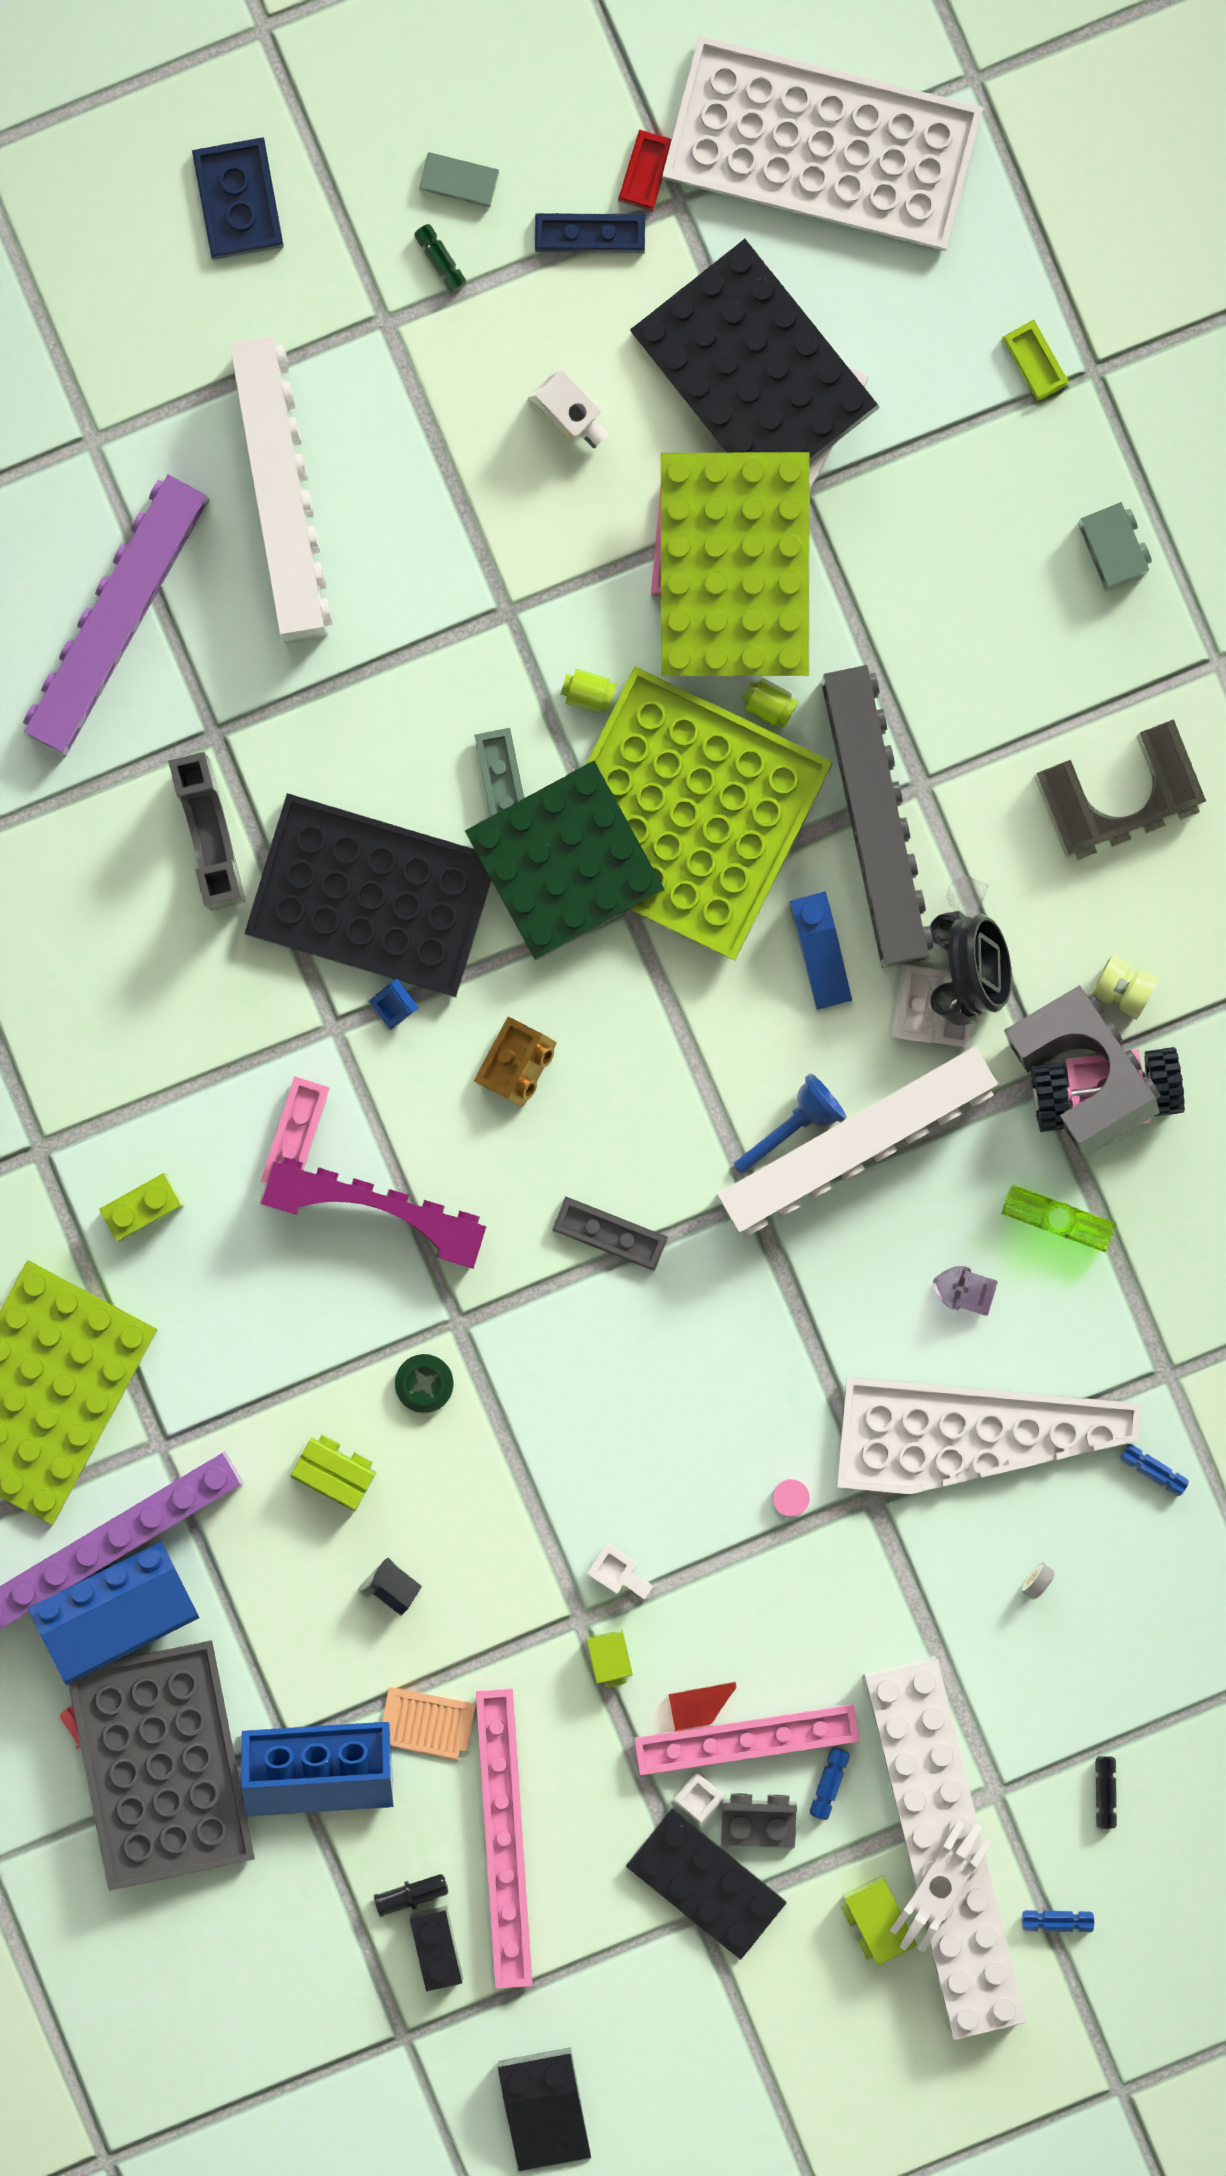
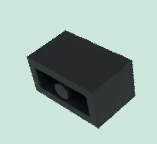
(436, 1948)

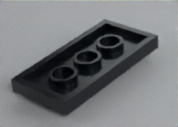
(706, 1883)

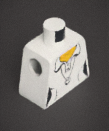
(557, 396)

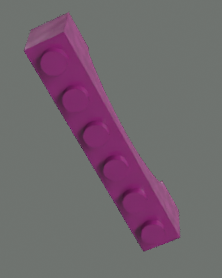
(455, 1238)

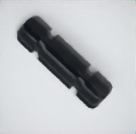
(1106, 1792)

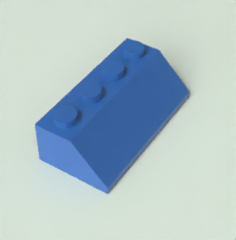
(113, 1613)
(317, 1769)

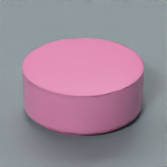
(791, 1497)

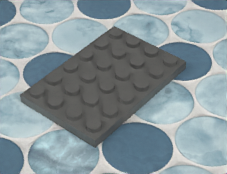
(160, 1766)

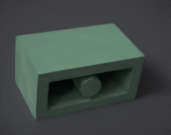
(1115, 545)

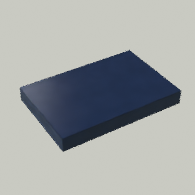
(237, 198)

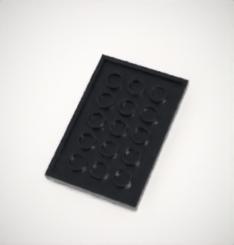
(753, 361)
(370, 895)

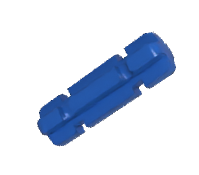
(1154, 1470)
(829, 1783)
(1058, 1921)

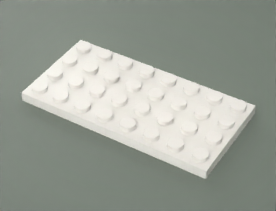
(822, 143)

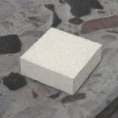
(698, 1797)

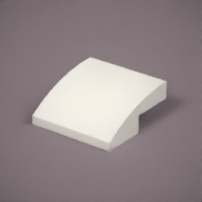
(914, 1015)

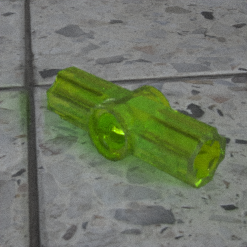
(1081, 1226)

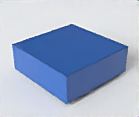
(393, 1004)

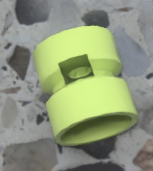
(1135, 993)

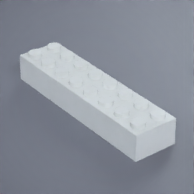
(279, 490)
(856, 1140)

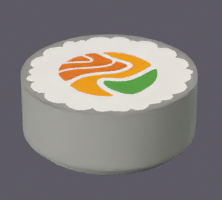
(1037, 1581)

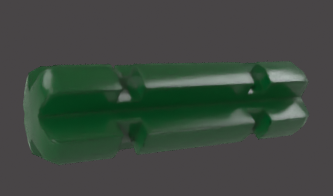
(440, 257)

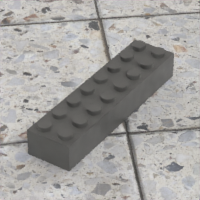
(875, 816)

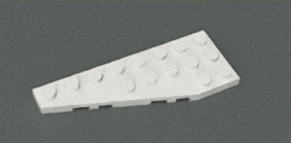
(941, 1435)

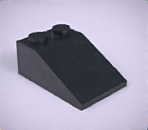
(544, 2109)

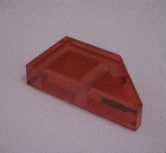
(699, 1705)

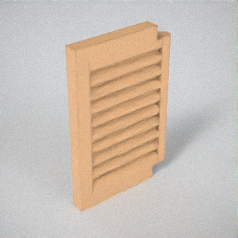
(428, 1723)

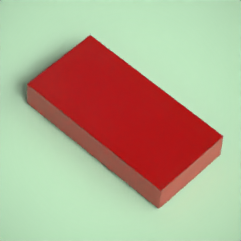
(645, 170)

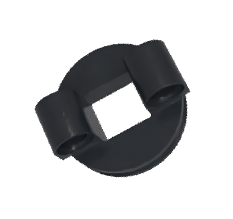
(977, 967)

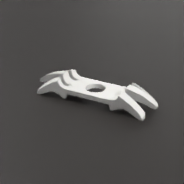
(956, 1871)

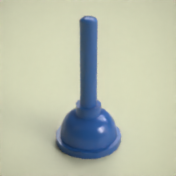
(815, 1106)

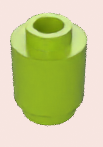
(588, 691)
(770, 702)

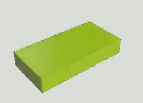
(1035, 360)

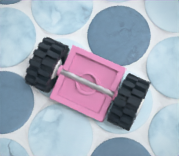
(1088, 1075)

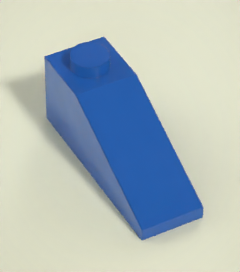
(820, 950)

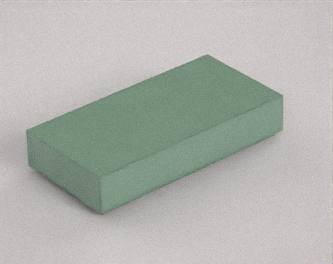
(459, 179)

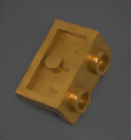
(516, 1061)

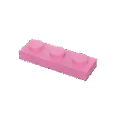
(298, 1123)

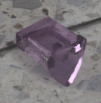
(965, 1290)

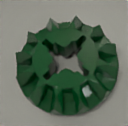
(406, 1379)

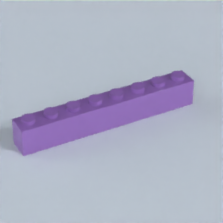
(116, 614)
(118, 1536)

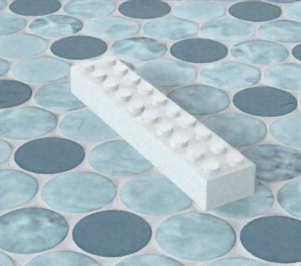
(930, 1799)

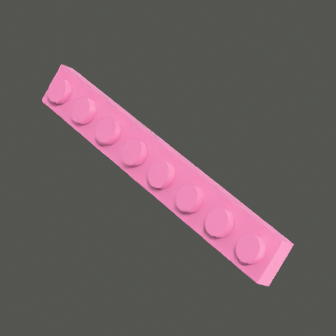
(504, 1838)

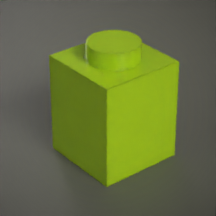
(610, 1658)

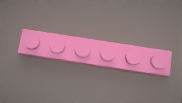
(746, 1739)

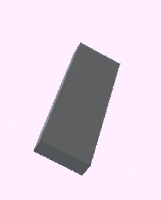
(610, 1233)

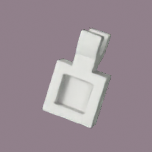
(616, 1570)

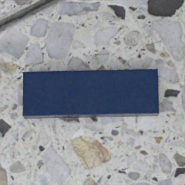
(590, 233)

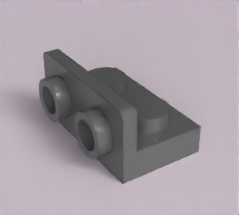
(758, 1822)

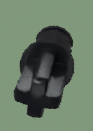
(411, 1894)

